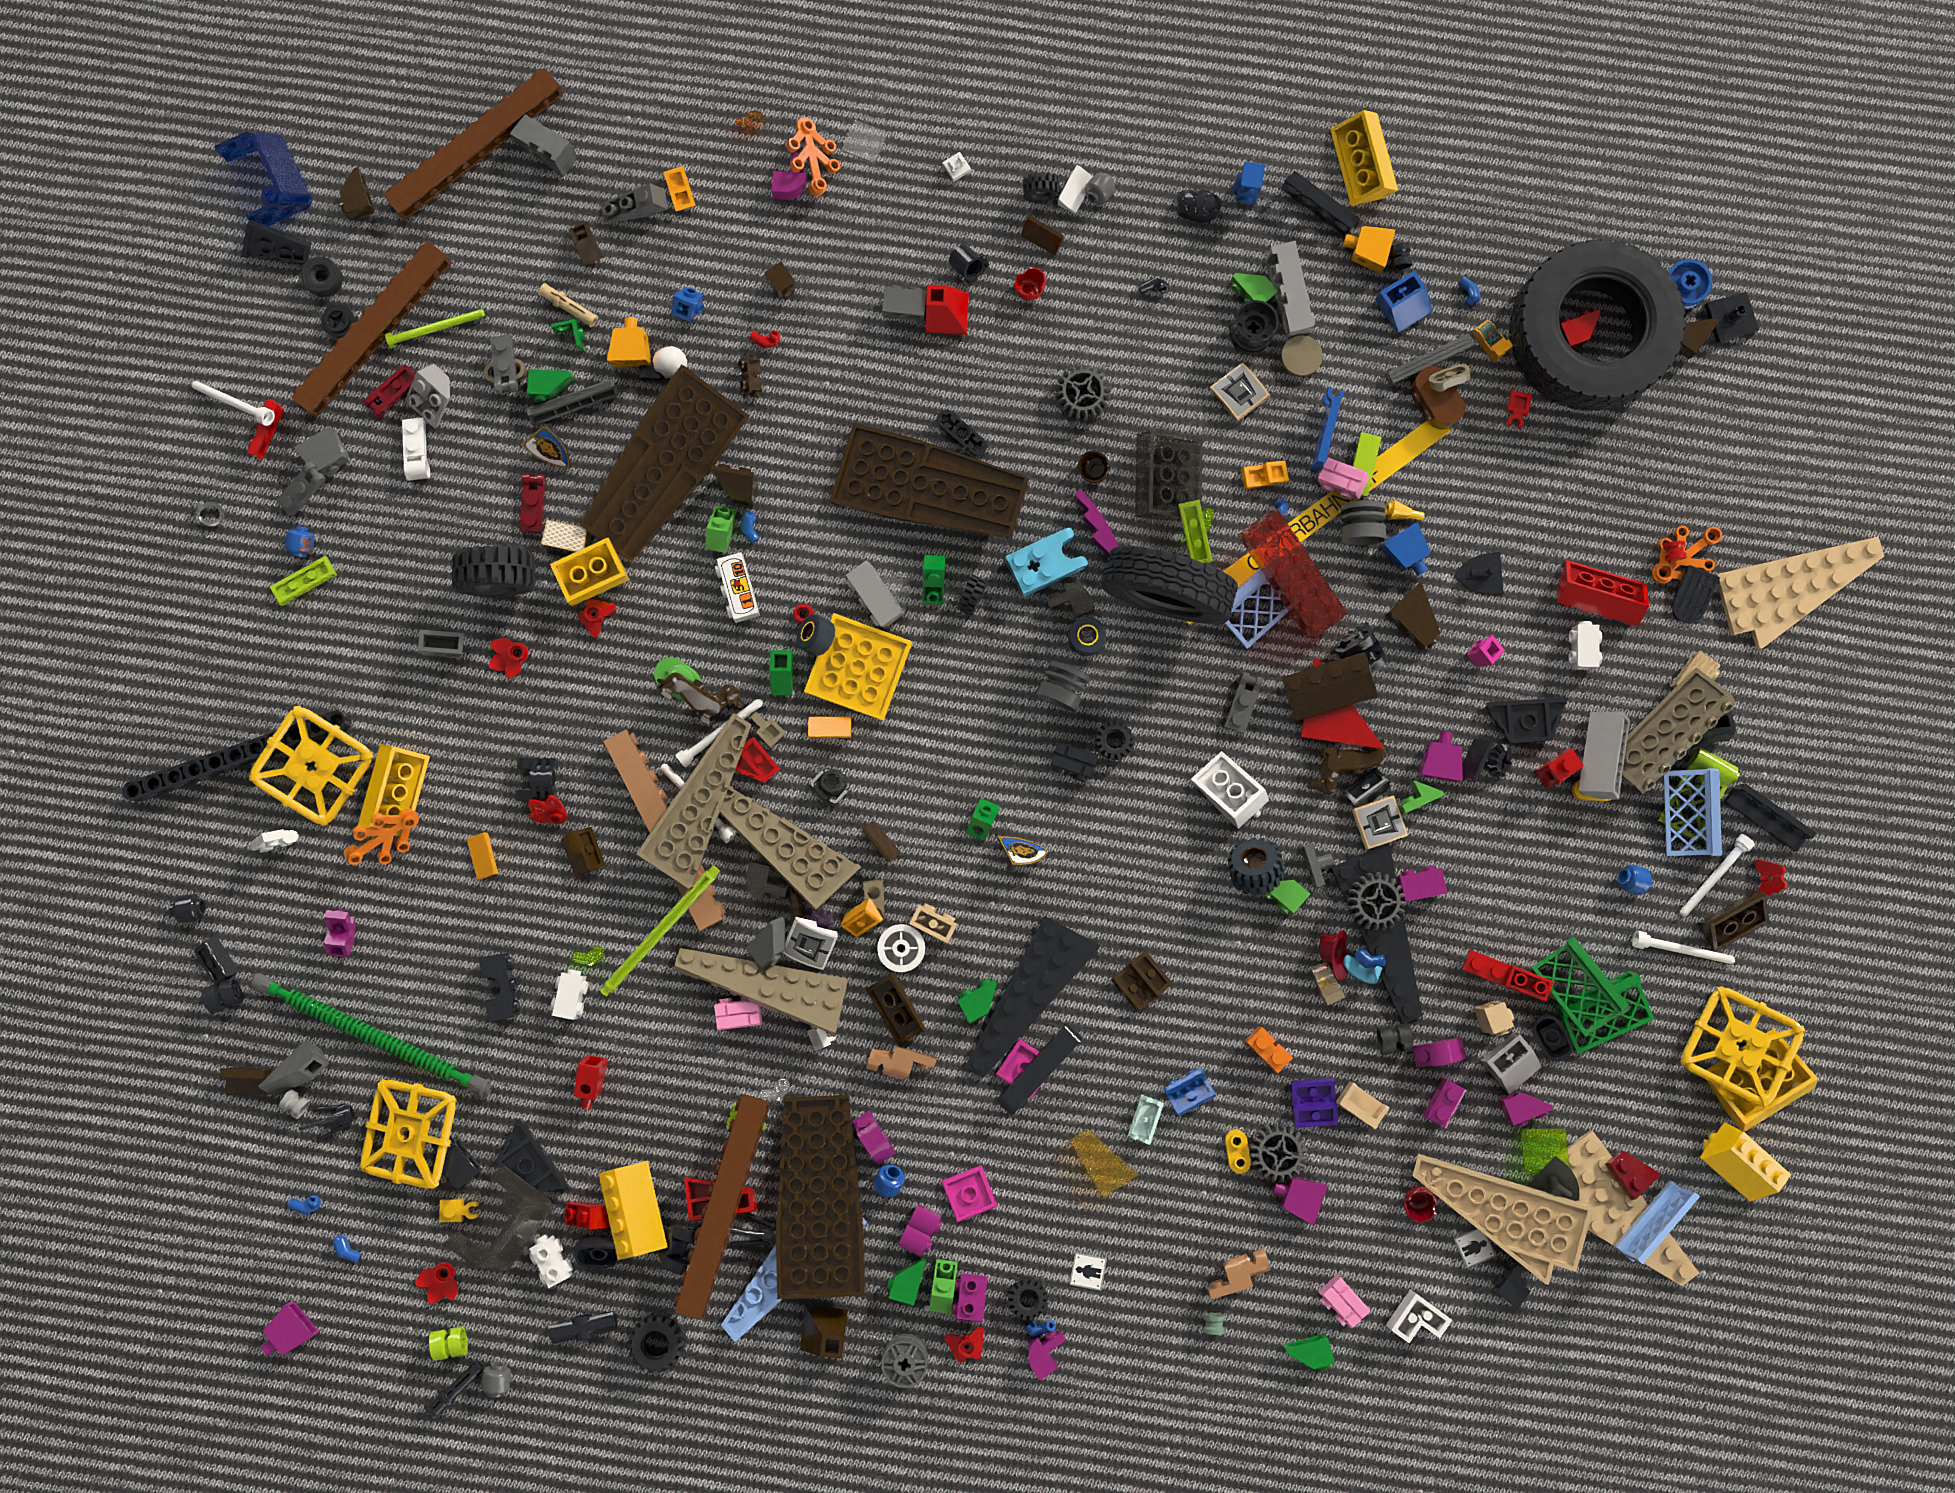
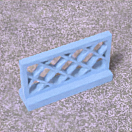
(1245, 591)
(1712, 812)
(1656, 1222)

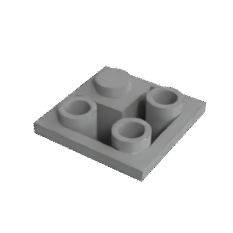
(429, 394)

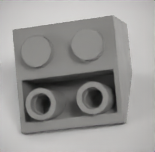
(1512, 1062)

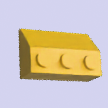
(589, 572)

